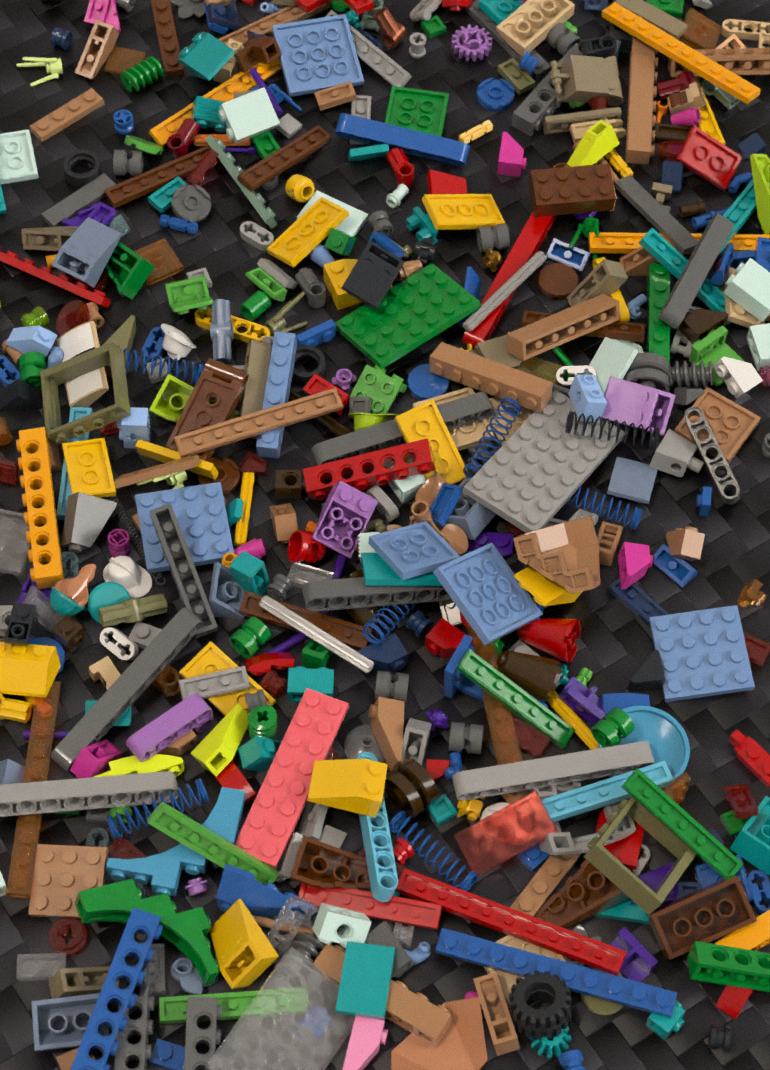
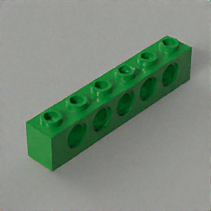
(729, 966)

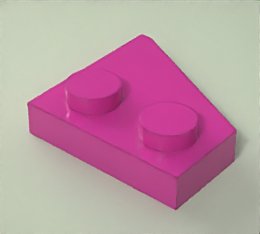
(103, 11)

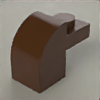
(257, 51)

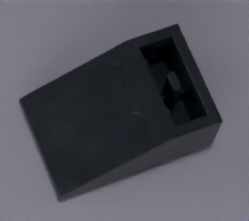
(372, 275)

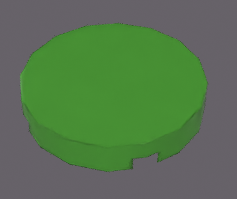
(143, 145)

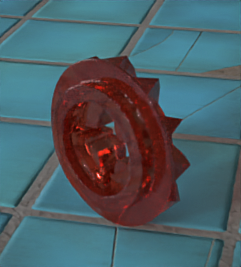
(61, 929)

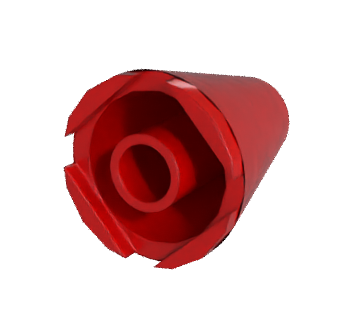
(552, 636)

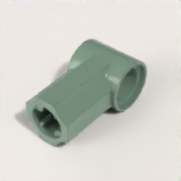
(725, 98)

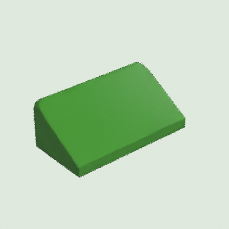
(267, 284)

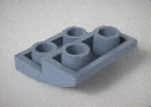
(632, 480)

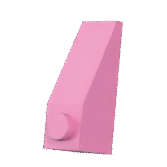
(364, 1042)

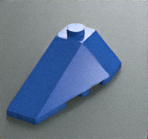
(257, 897)

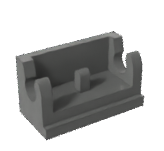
(384, 936)

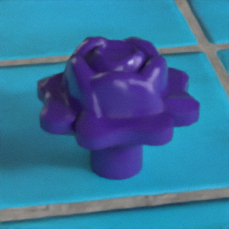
(438, 719)

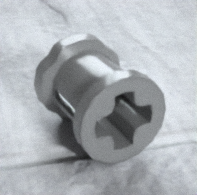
(417, 43)

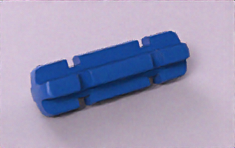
(178, 224)

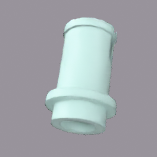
(394, 199)

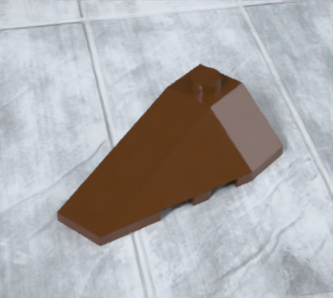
(329, 867)
(581, 897)

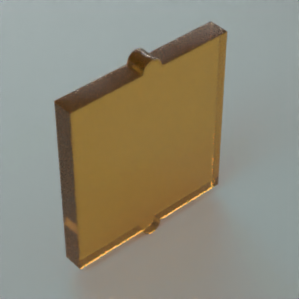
(122, 59)

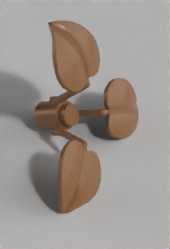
(421, 512)

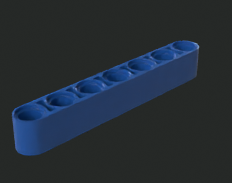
(408, 140)

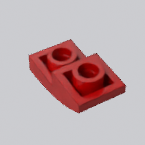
(262, 663)
(232, 778)

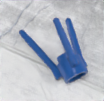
(279, 95)

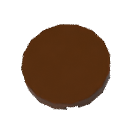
(557, 280)
(228, 475)

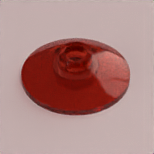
(71, 316)

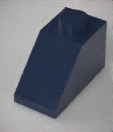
(387, 655)

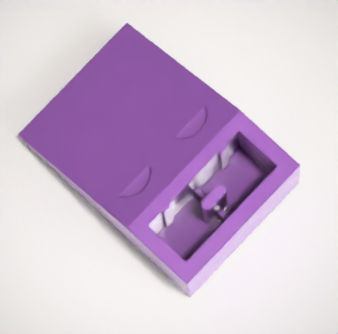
(637, 404)
(343, 518)

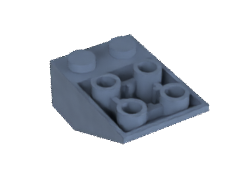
(87, 251)

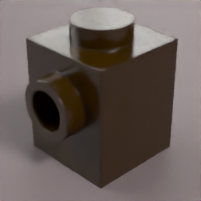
(68, 634)

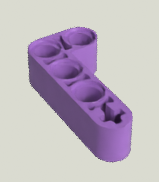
(170, 726)

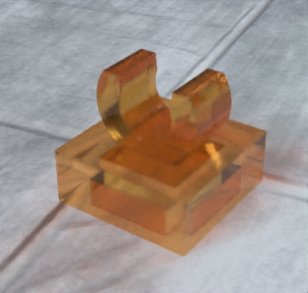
(752, 594)

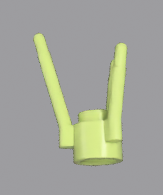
(53, 66)
(172, 479)

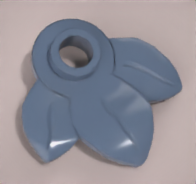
(189, 980)

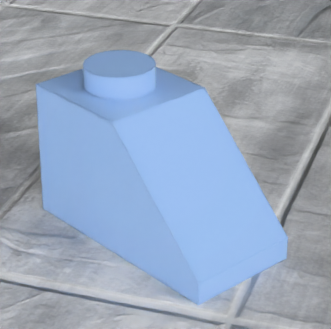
(31, 339)

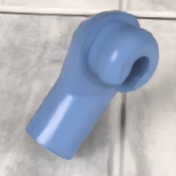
(269, 8)
(634, 306)
(55, 357)
(420, 953)

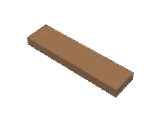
(157, 471)

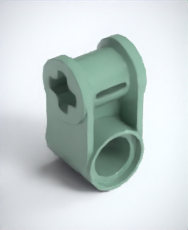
(367, 18)

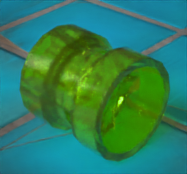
(36, 317)

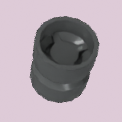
(562, 38)
(128, 162)
(495, 237)
(392, 685)
(466, 738)

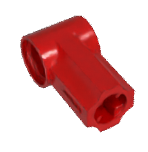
(401, 167)

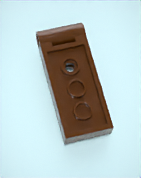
(216, 383)

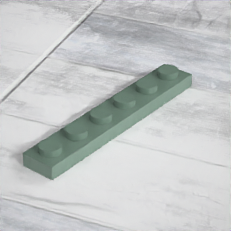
(255, 199)

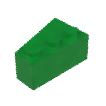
(128, 270)

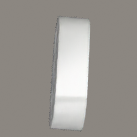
(573, 370)
(116, 648)

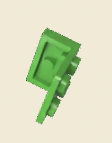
(188, 294)
(712, 349)
(379, 387)

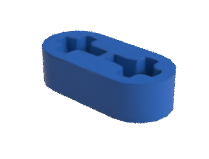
(151, 343)
(9, 369)
(756, 893)

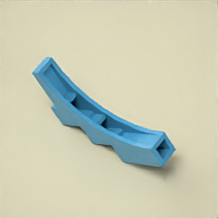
(165, 868)

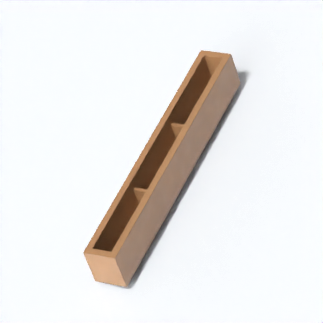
(641, 103)

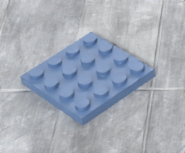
(317, 54)
(201, 520)
(487, 593)
(702, 653)

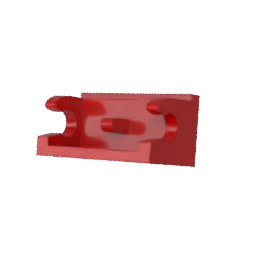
(318, 384)

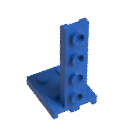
(456, 680)

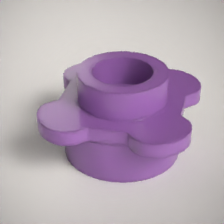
(344, 374)
(196, 886)

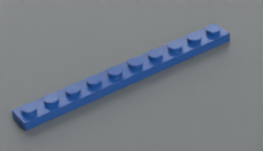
(577, 977)

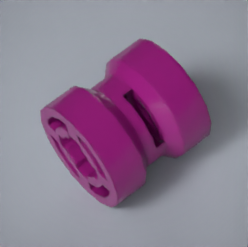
(119, 543)

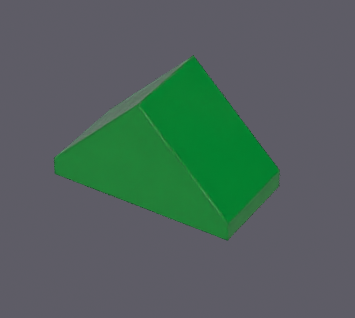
(315, 655)

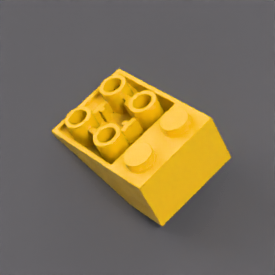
(543, 589)
(241, 946)

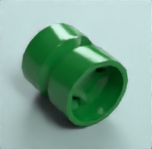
(30, 367)
(248, 638)
(613, 728)

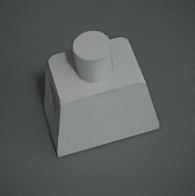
(675, 455)

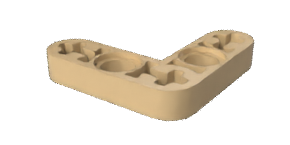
(761, 36)

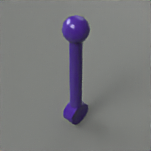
(251, 150)

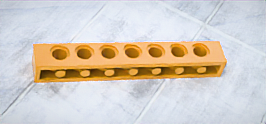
(36, 441)

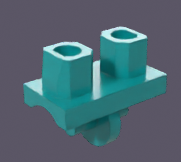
(424, 223)

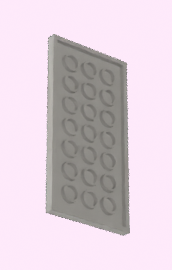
(540, 466)

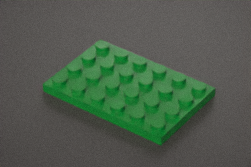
(407, 316)

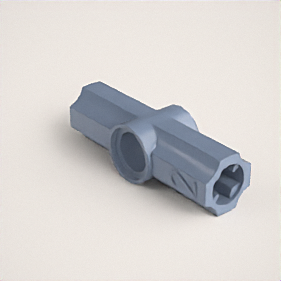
(221, 331)

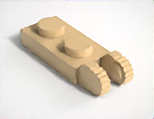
(578, 129)

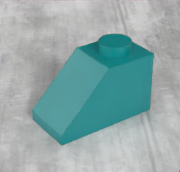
(250, 573)

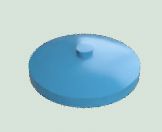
(663, 733)

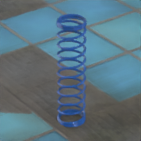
(195, 374)
(508, 411)
(636, 513)
(385, 626)
(199, 786)
(470, 879)

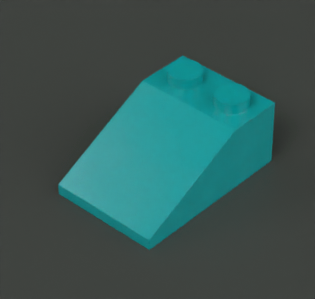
(205, 56)
(754, 838)

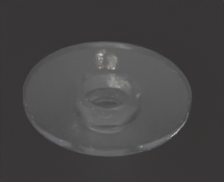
(354, 743)

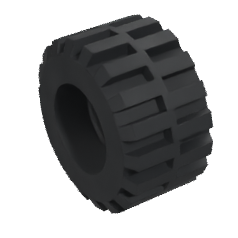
(544, 1021)

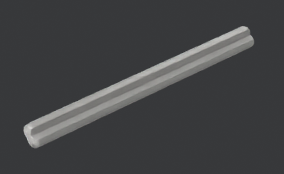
(504, 291)
(316, 634)

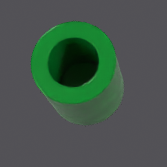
(255, 305)

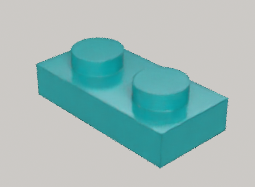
(163, 197)

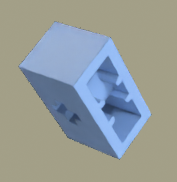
(587, 397)
(135, 427)

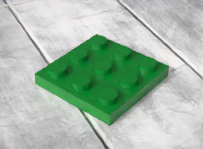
(417, 109)

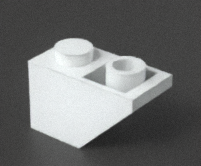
(737, 375)

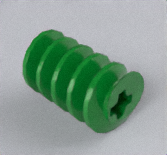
(141, 73)
(263, 722)

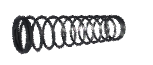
(654, 437)

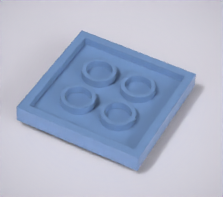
(413, 549)

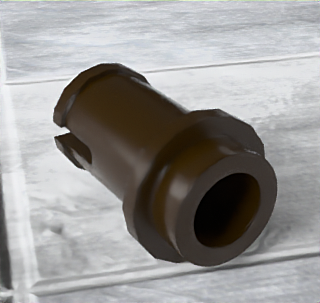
(692, 209)

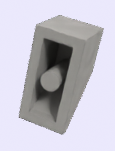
(416, 740)

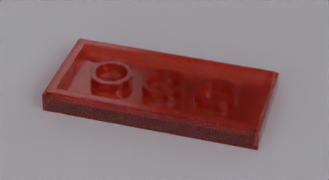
(505, 833)

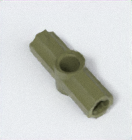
(132, 610)

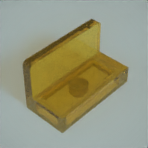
(541, 369)

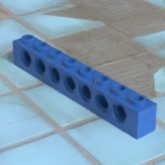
(139, 923)

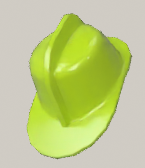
(365, 420)

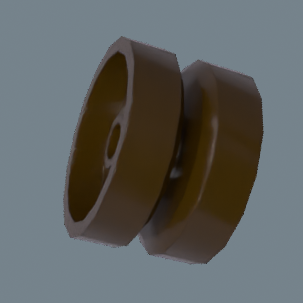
(411, 787)

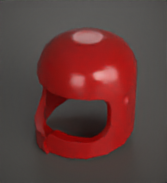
(303, 547)

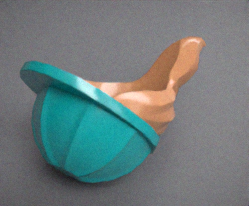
(71, 594)

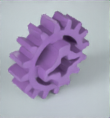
(473, 42)

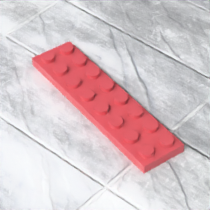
(289, 777)

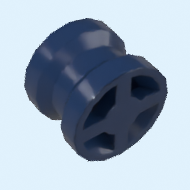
(61, 38)
(419, 624)

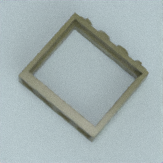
(76, 367)
(621, 875)

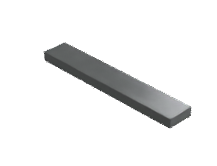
(656, 214)

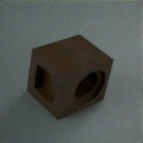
(286, 477)

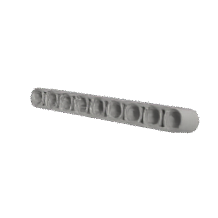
(552, 770)
(86, 793)

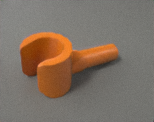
(661, 111)

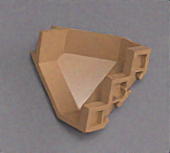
(564, 553)

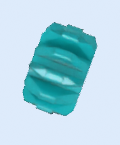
(559, 1043)

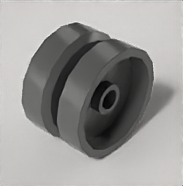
(650, 371)

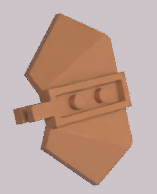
(459, 1049)

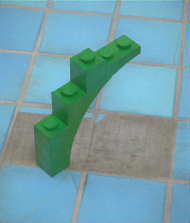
(183, 929)

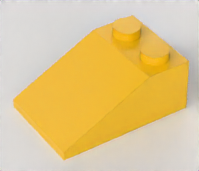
(334, 278)
(348, 785)

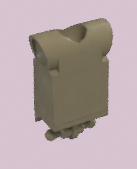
(585, 77)

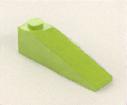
(761, 178)
(173, 399)

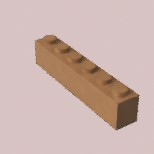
(563, 327)
(490, 377)
(403, 1007)

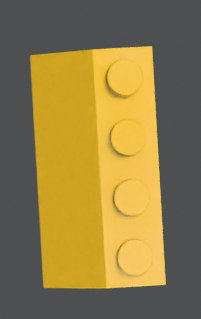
(27, 669)

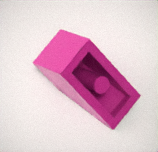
(510, 157)
(633, 563)
(94, 759)

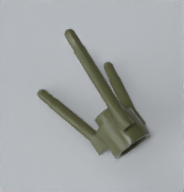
(277, 322)

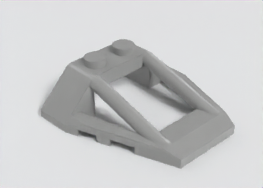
(562, 843)

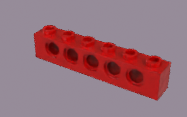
(377, 460)

